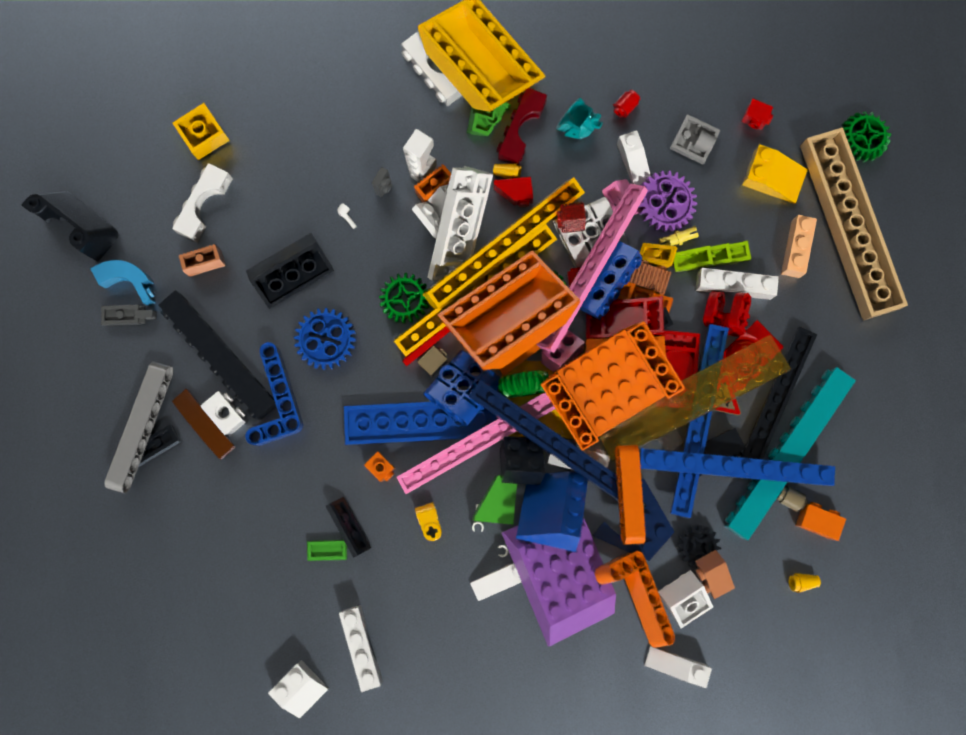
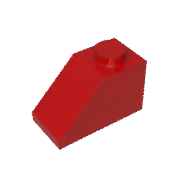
(515, 190)

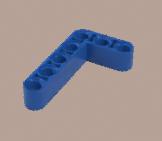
(280, 399)

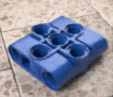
(444, 389)

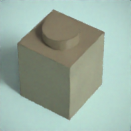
(433, 360)

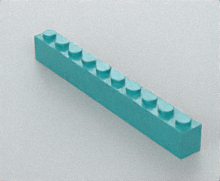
(792, 448)

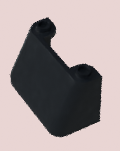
(91, 232)

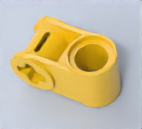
(427, 518)

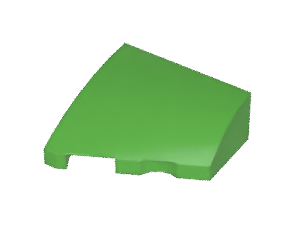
(483, 122)

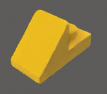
(658, 254)

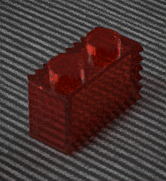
(571, 217)

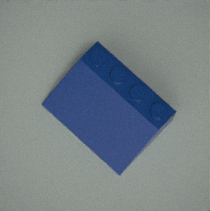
(554, 511)

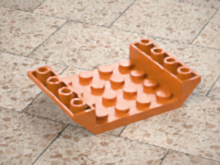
(611, 383)

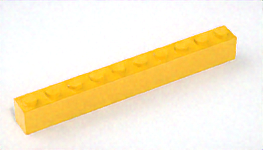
(502, 244)
(431, 323)

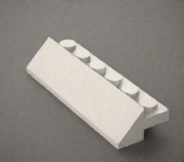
(459, 220)

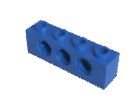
(621, 255)

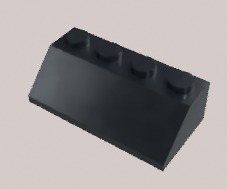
(289, 270)

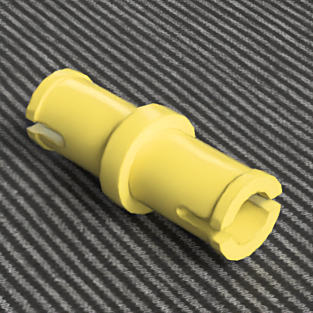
(679, 237)

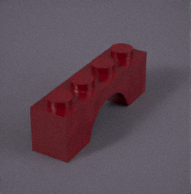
(530, 107)

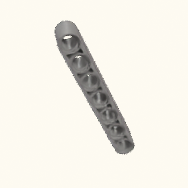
(139, 427)

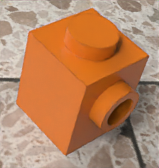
(380, 467)

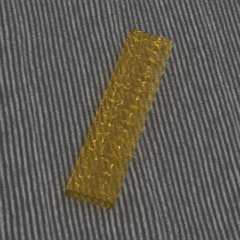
(702, 394)

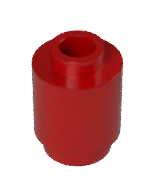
(626, 103)

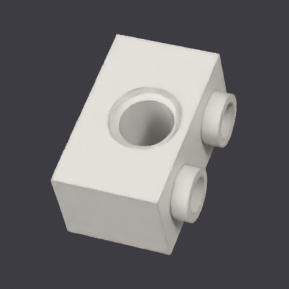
(214, 407)

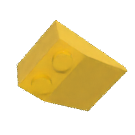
(774, 174)

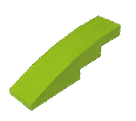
(712, 256)

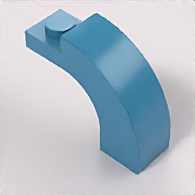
(115, 271)

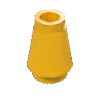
(507, 171)
(803, 582)

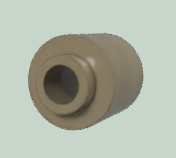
(792, 498)

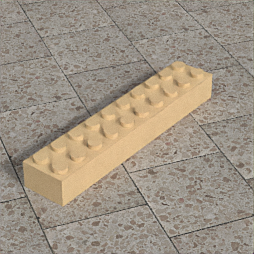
(853, 224)

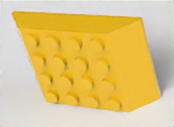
(478, 55)

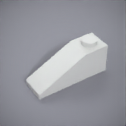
(634, 157)
(496, 581)
(678, 666)

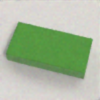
(326, 550)

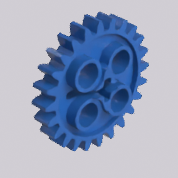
(319, 355)

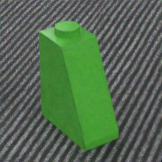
(497, 503)

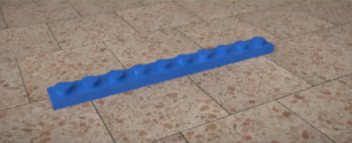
(698, 429)
(737, 467)

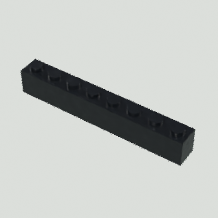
(218, 354)

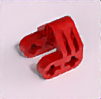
(735, 320)

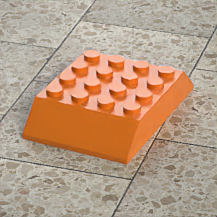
(510, 312)

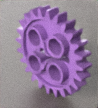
(680, 211)

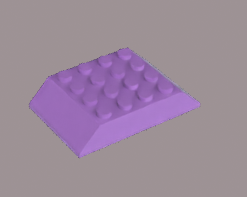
(562, 584)

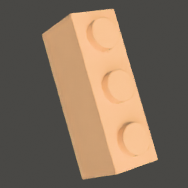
(798, 246)

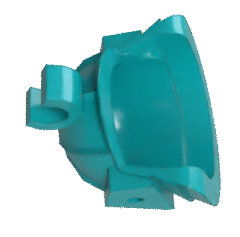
(579, 120)

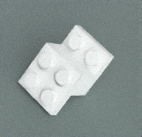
(431, 210)

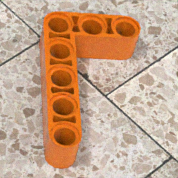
(643, 593)

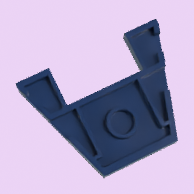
(657, 528)

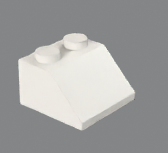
(685, 598)
(298, 690)

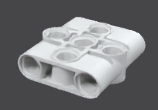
(596, 213)

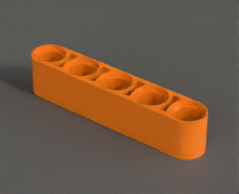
(630, 494)

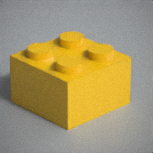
(200, 131)

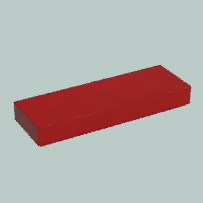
(425, 346)

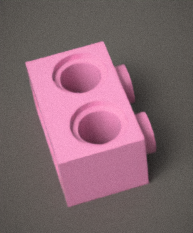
(564, 353)

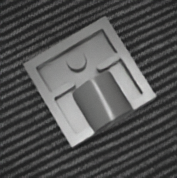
(695, 139)

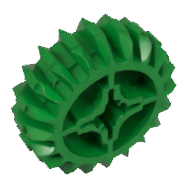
(869, 130)
(397, 301)
(522, 384)

